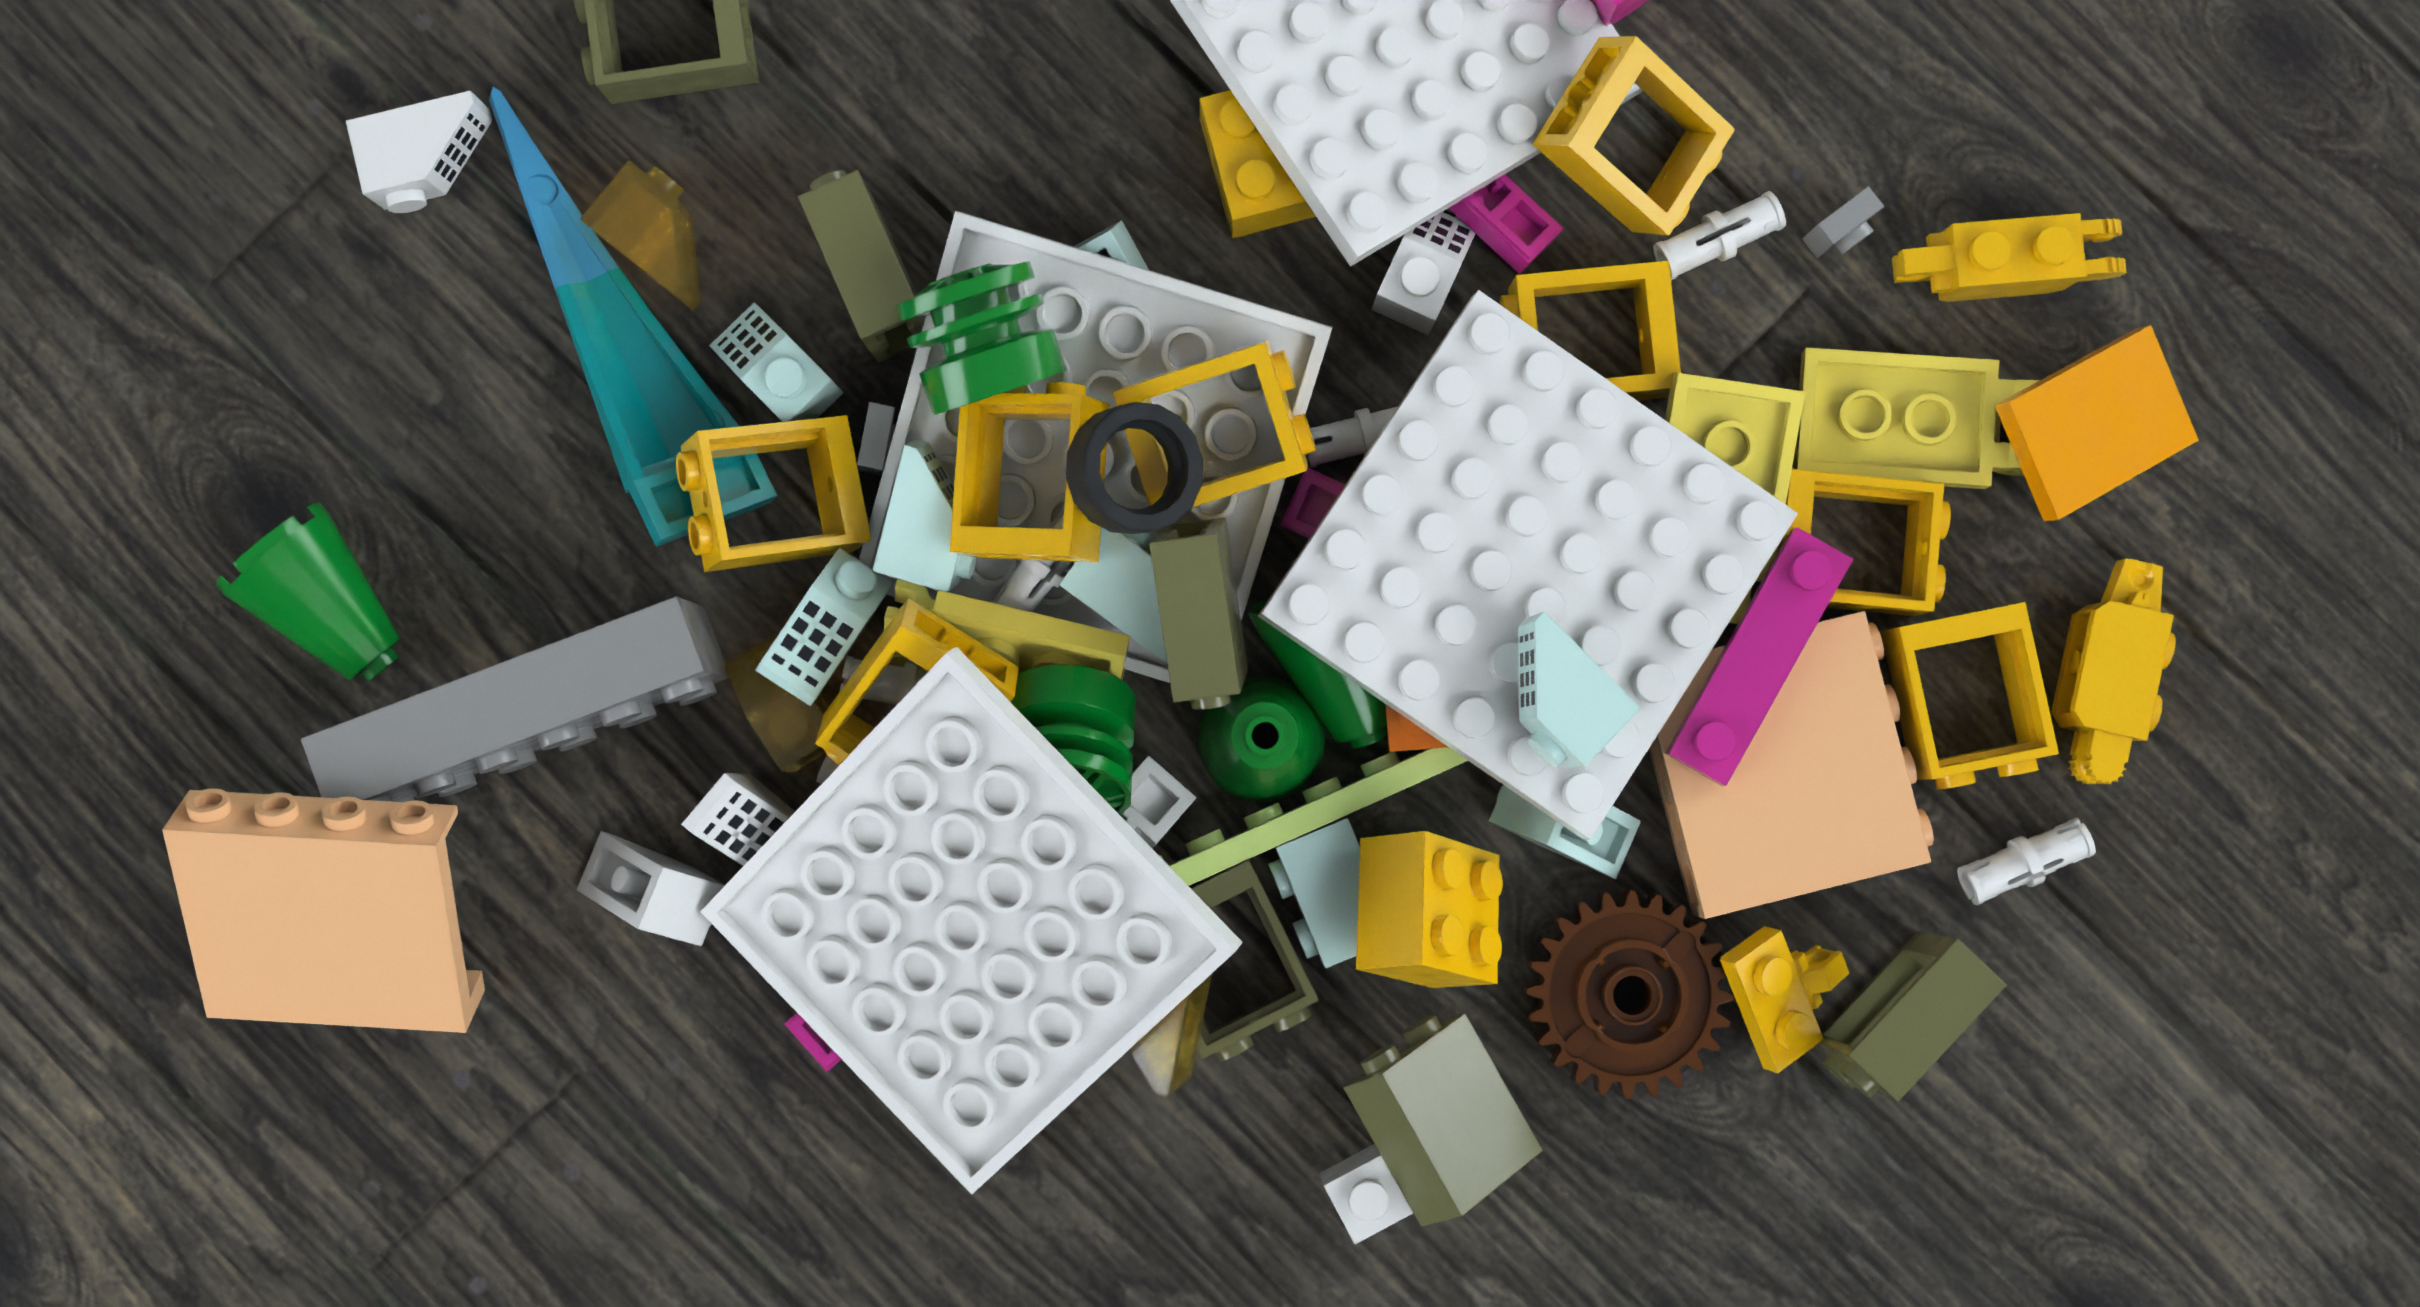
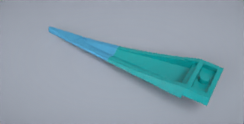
(634, 370)

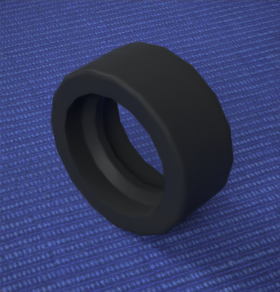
(1181, 453)

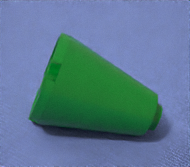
(315, 596)
(1338, 702)
(1256, 772)

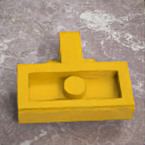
(1779, 993)

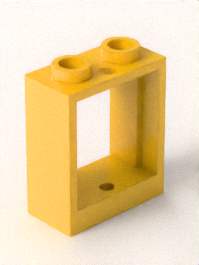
(1588, 108)
(1653, 315)
(1275, 379)
(979, 477)
(834, 481)
(1926, 524)
(923, 640)
(2022, 684)

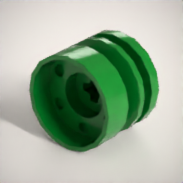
(980, 336)
(1087, 720)

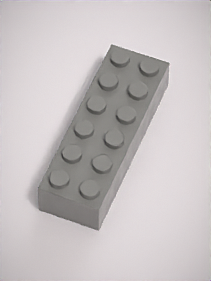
(522, 707)

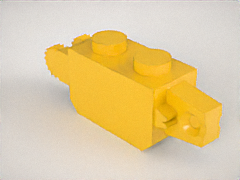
(2010, 257)
(2114, 671)

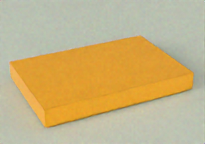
(2096, 423)

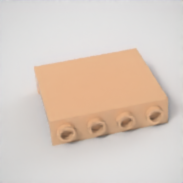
(1815, 793)
(322, 910)

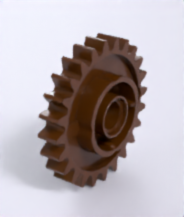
(1675, 1002)

